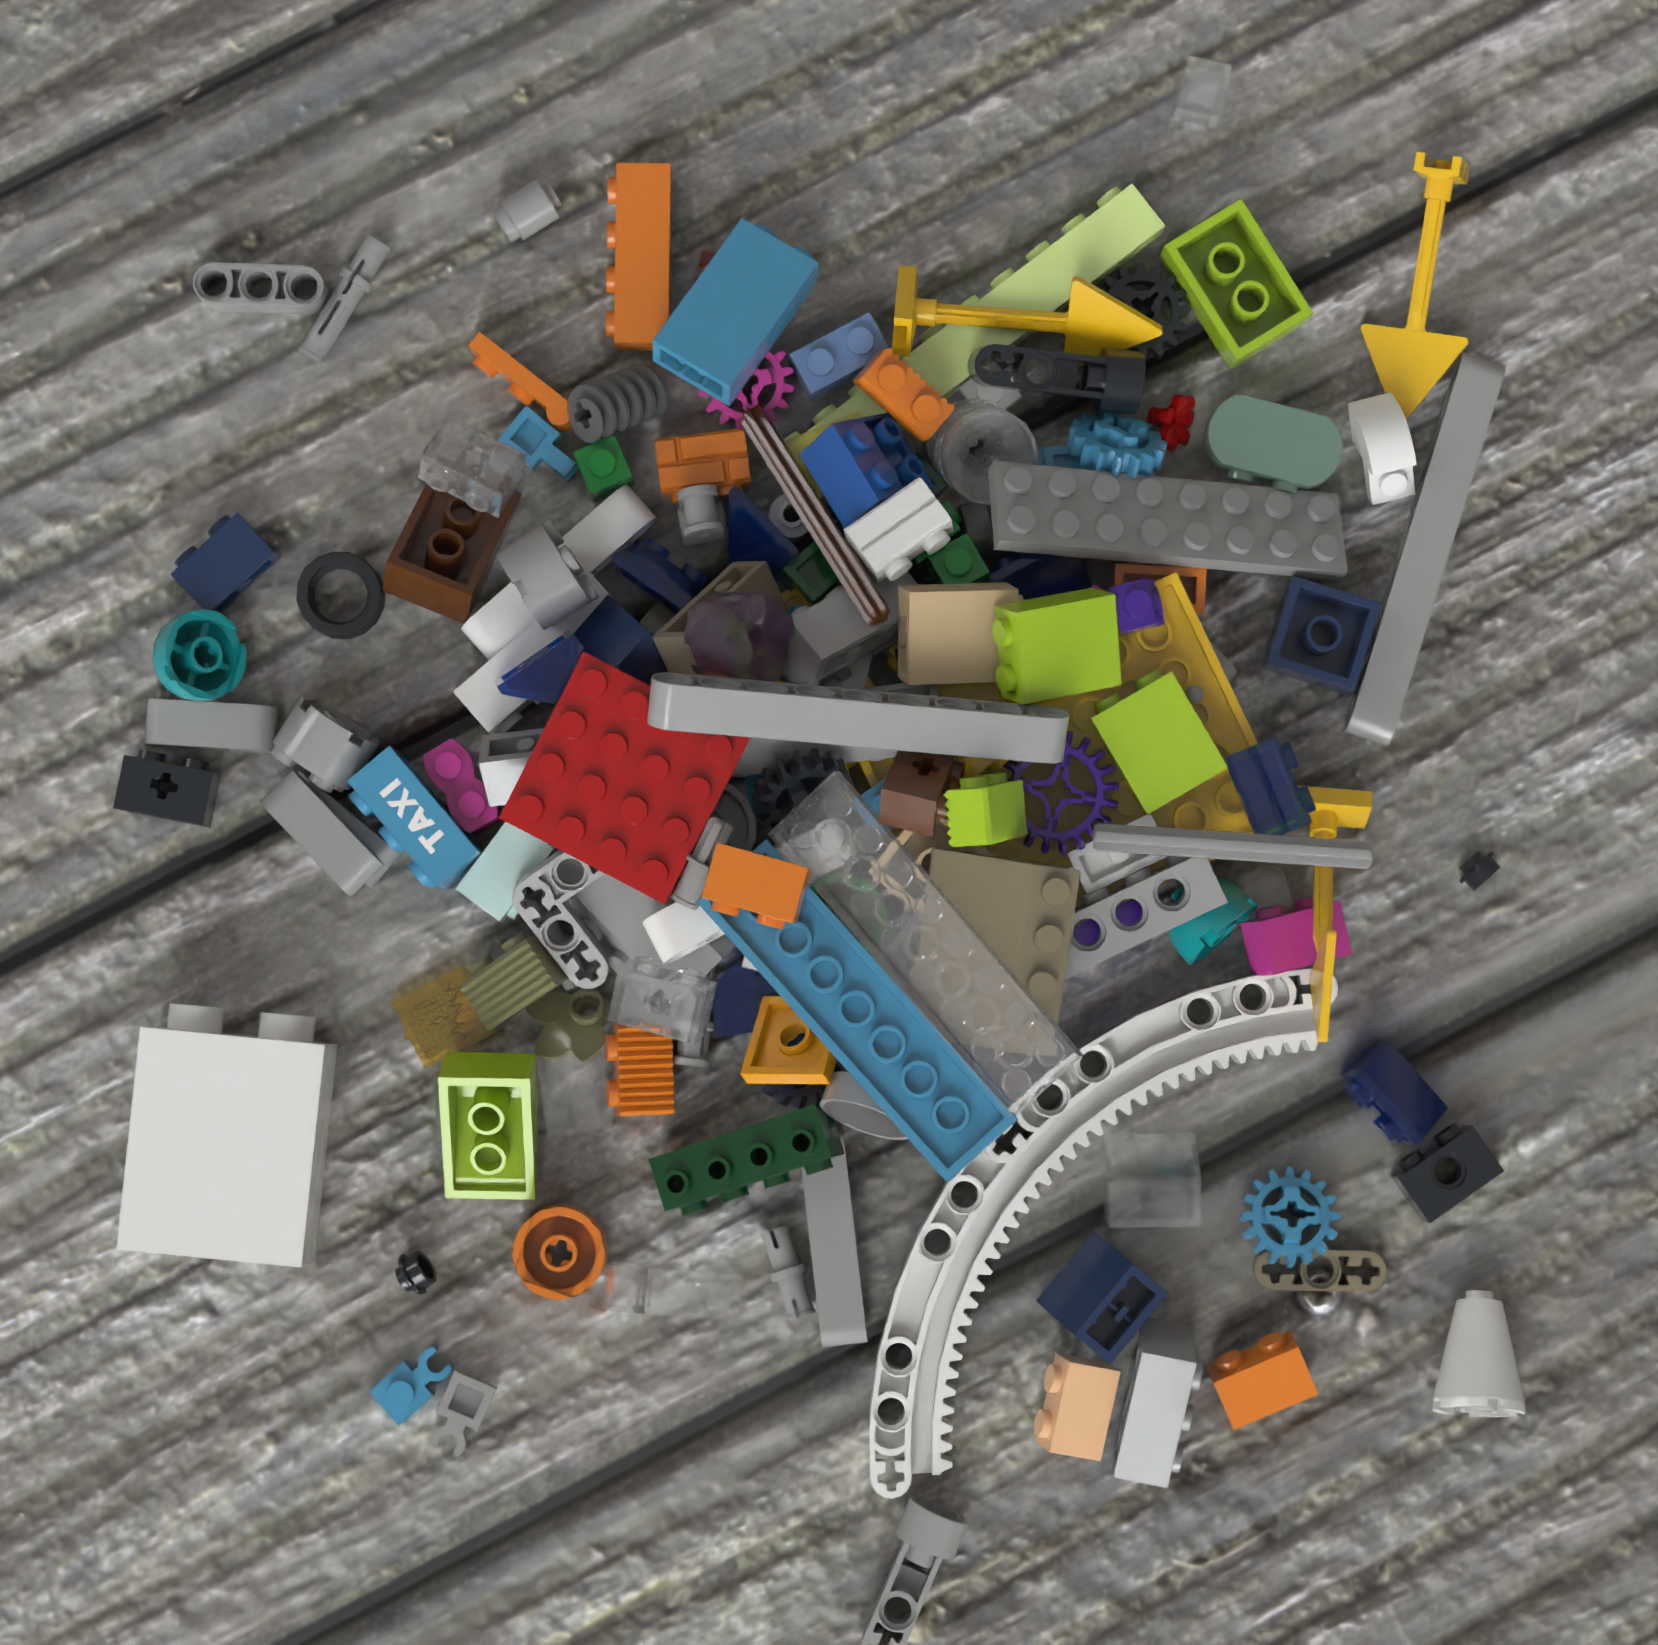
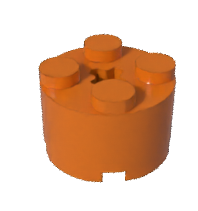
(537, 1263)

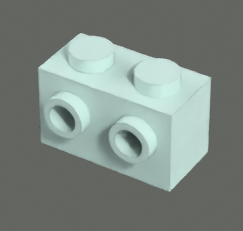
(498, 868)

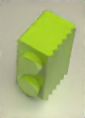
(986, 810)

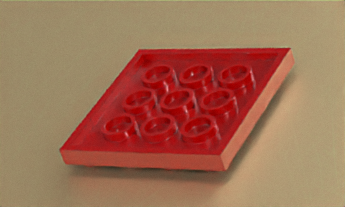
(616, 786)

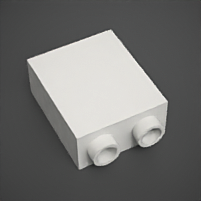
(227, 1139)

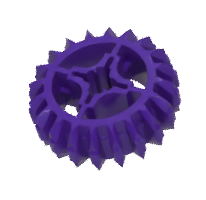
(1095, 800)

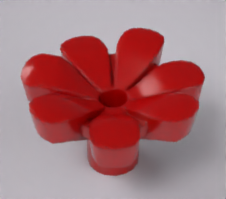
(1174, 420)

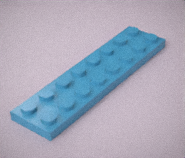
(871, 1029)

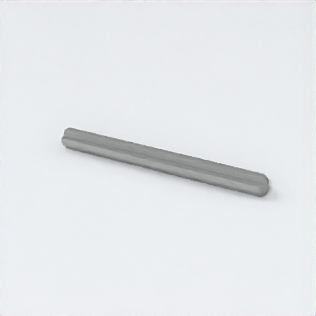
(1232, 846)

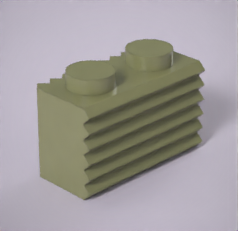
(512, 981)

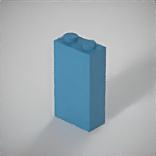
(735, 311)

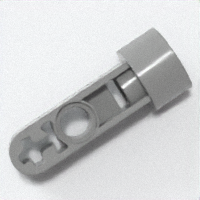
(927, 1535)

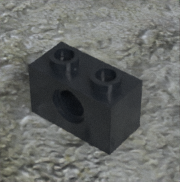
(1473, 1170)

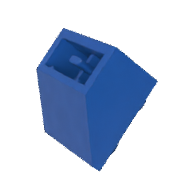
(862, 464)

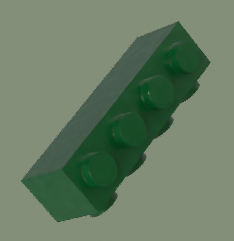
(745, 1157)

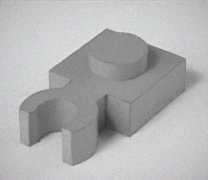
(464, 1405)

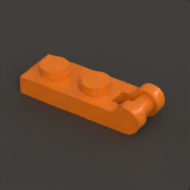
(524, 384)

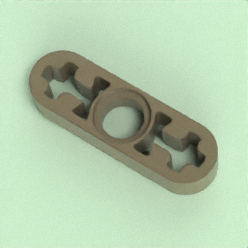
(1352, 1284)

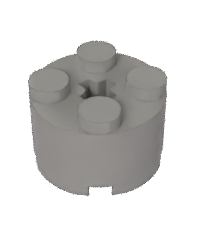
(546, 575)
(323, 744)

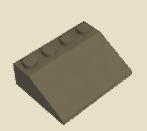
(1020, 912)

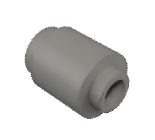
(527, 210)
(794, 531)

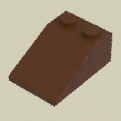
(446, 553)

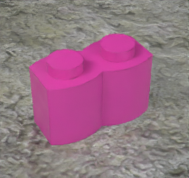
(457, 775)

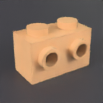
(1076, 1406)

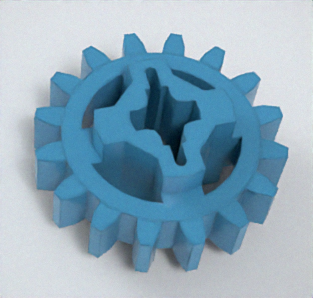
(1116, 444)
(1289, 1197)

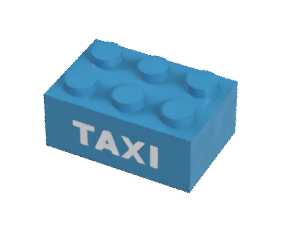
(413, 819)

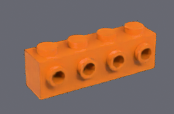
(641, 254)

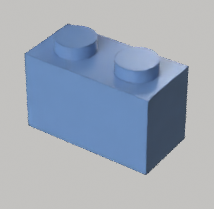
(837, 357)

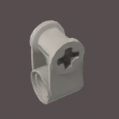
(701, 515)

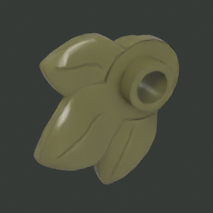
(566, 1028)

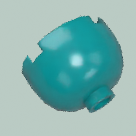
(199, 655)
(1208, 931)

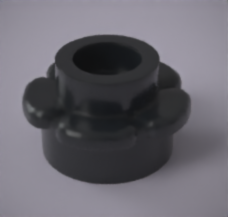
(1478, 869)
(415, 1272)

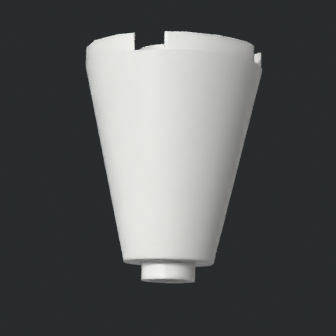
(1479, 1362)

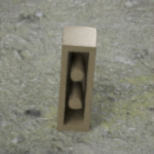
(737, 577)

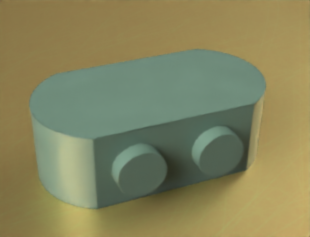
(1272, 444)

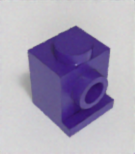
(1137, 606)

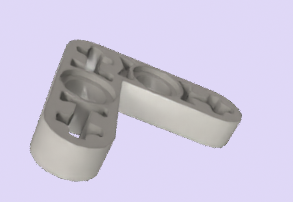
(556, 893)

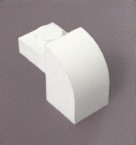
(1385, 446)

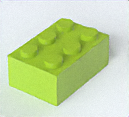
(1235, 284)

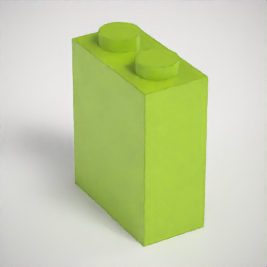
(1057, 645)
(1157, 740)

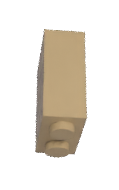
(949, 632)

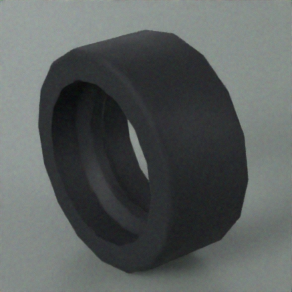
(306, 595)

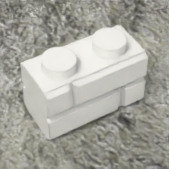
(900, 531)

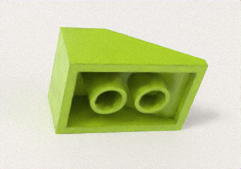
(489, 1125)

